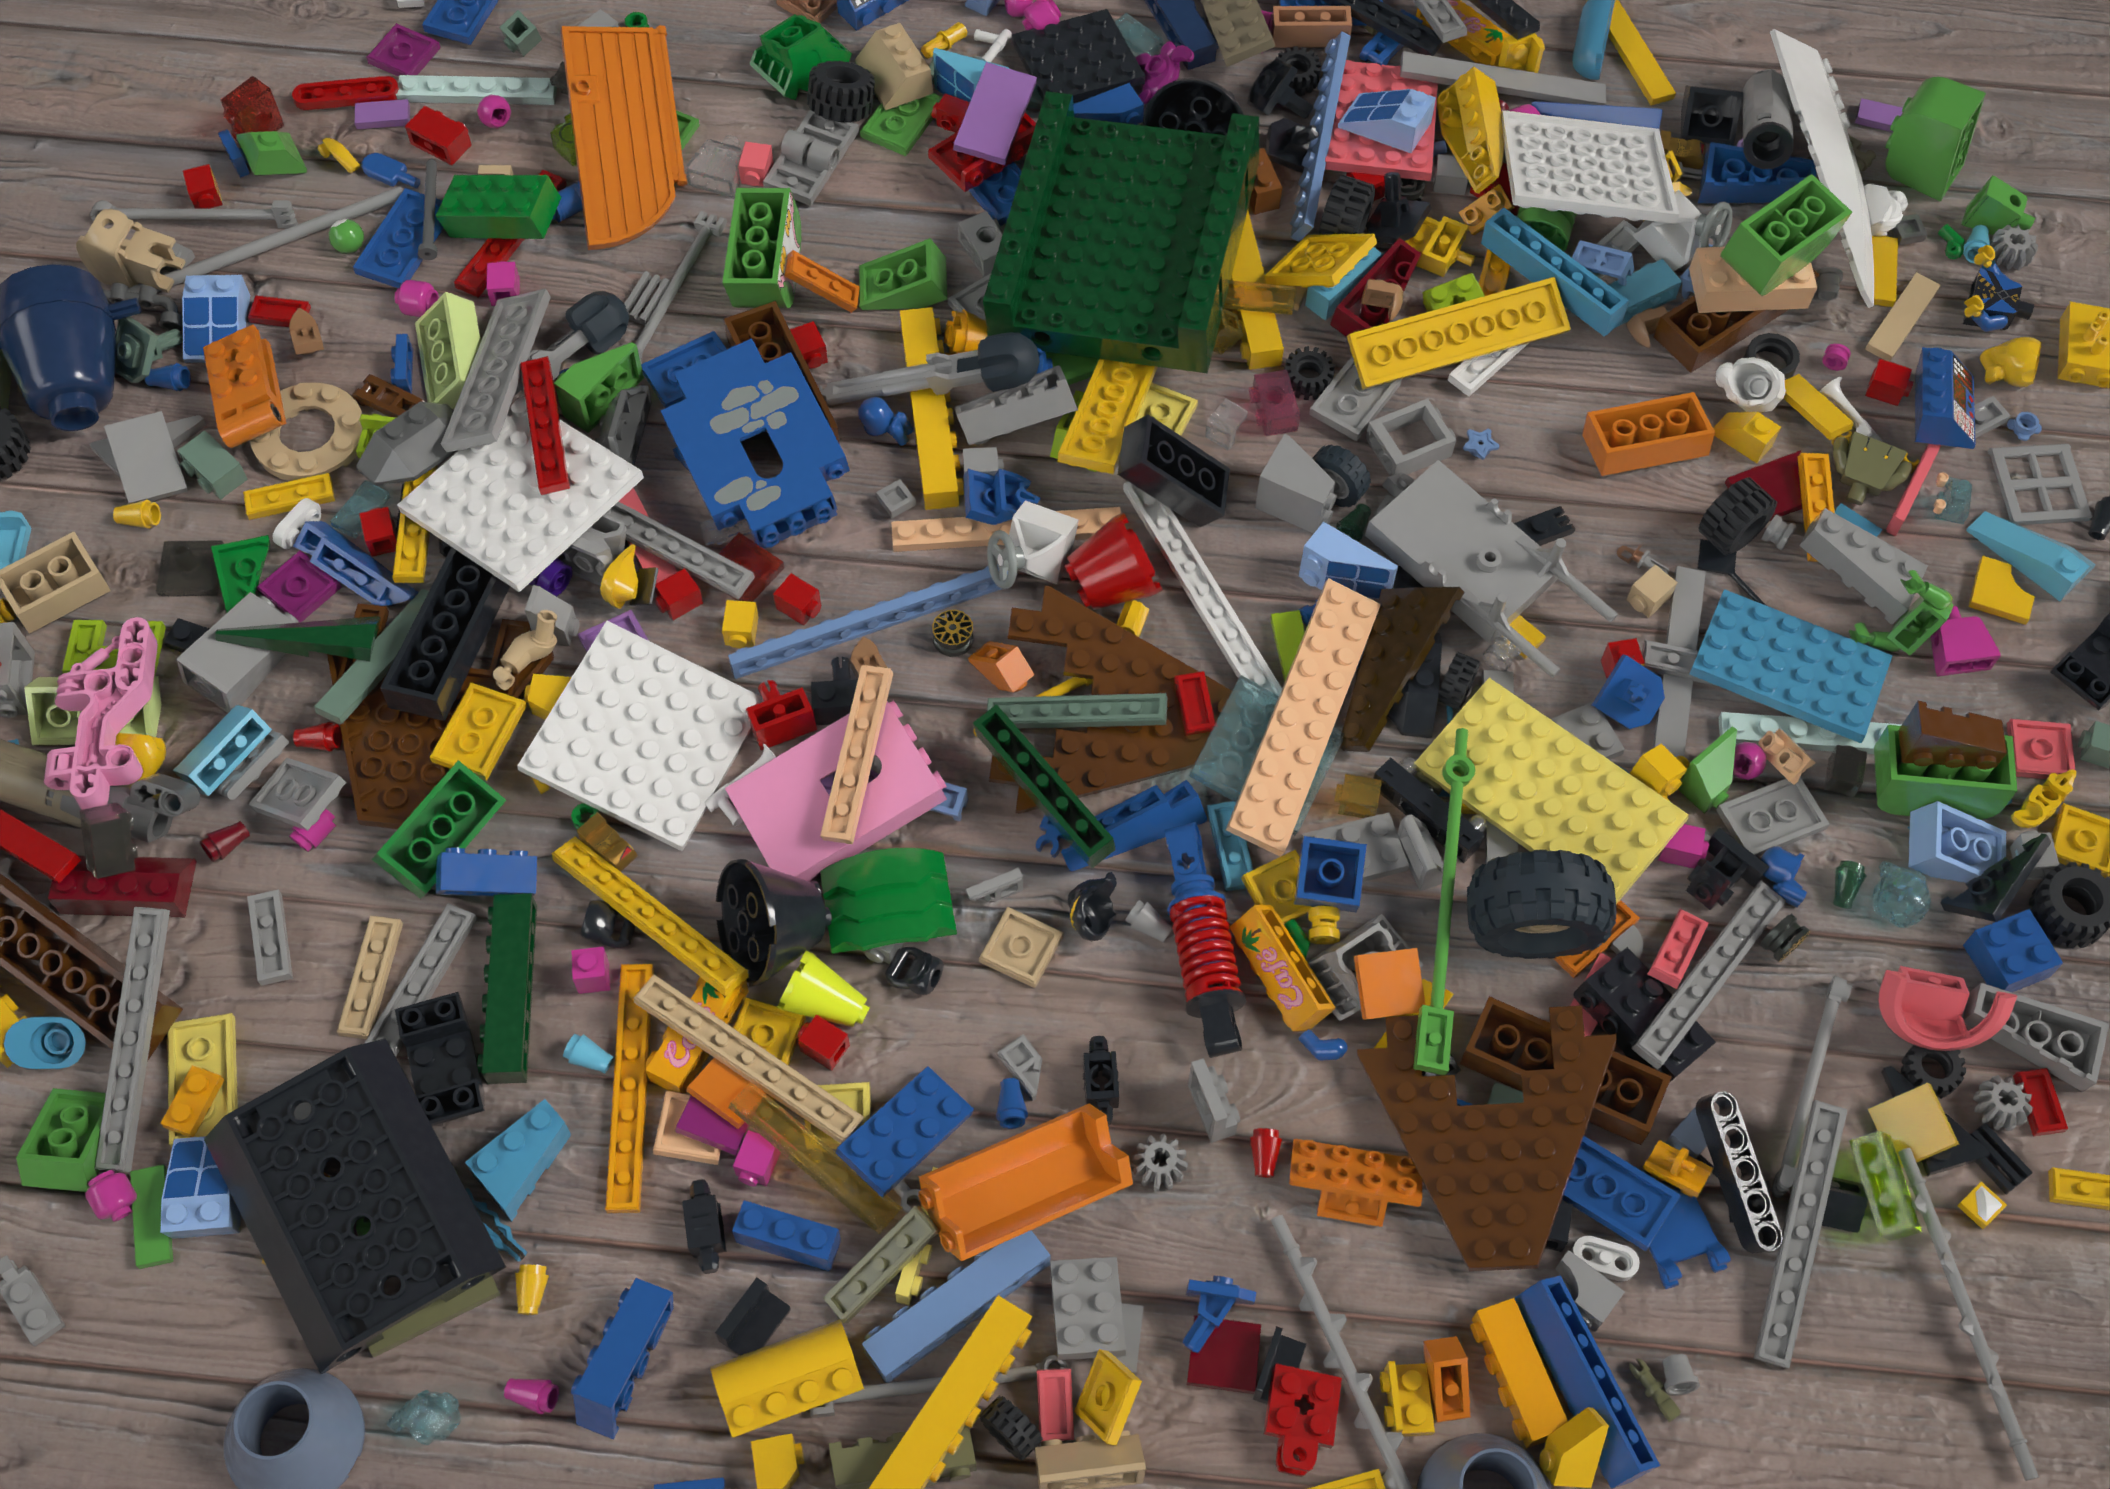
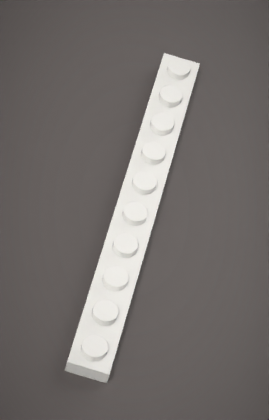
(1477, 371)
(1202, 589)

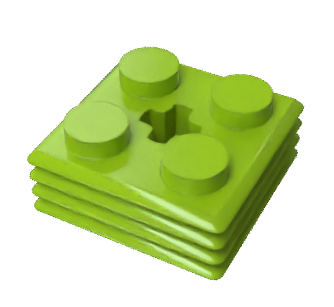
(1452, 292)

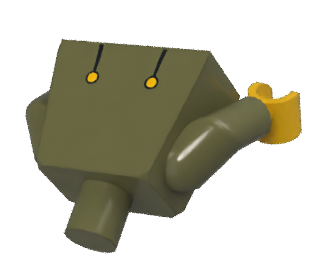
(1869, 465)

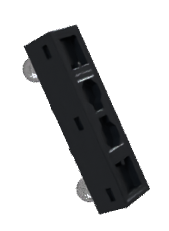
(1419, 800)

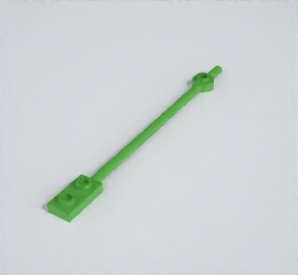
(1434, 1022)

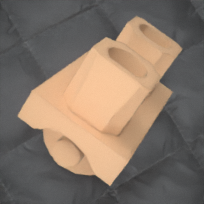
(1785, 755)

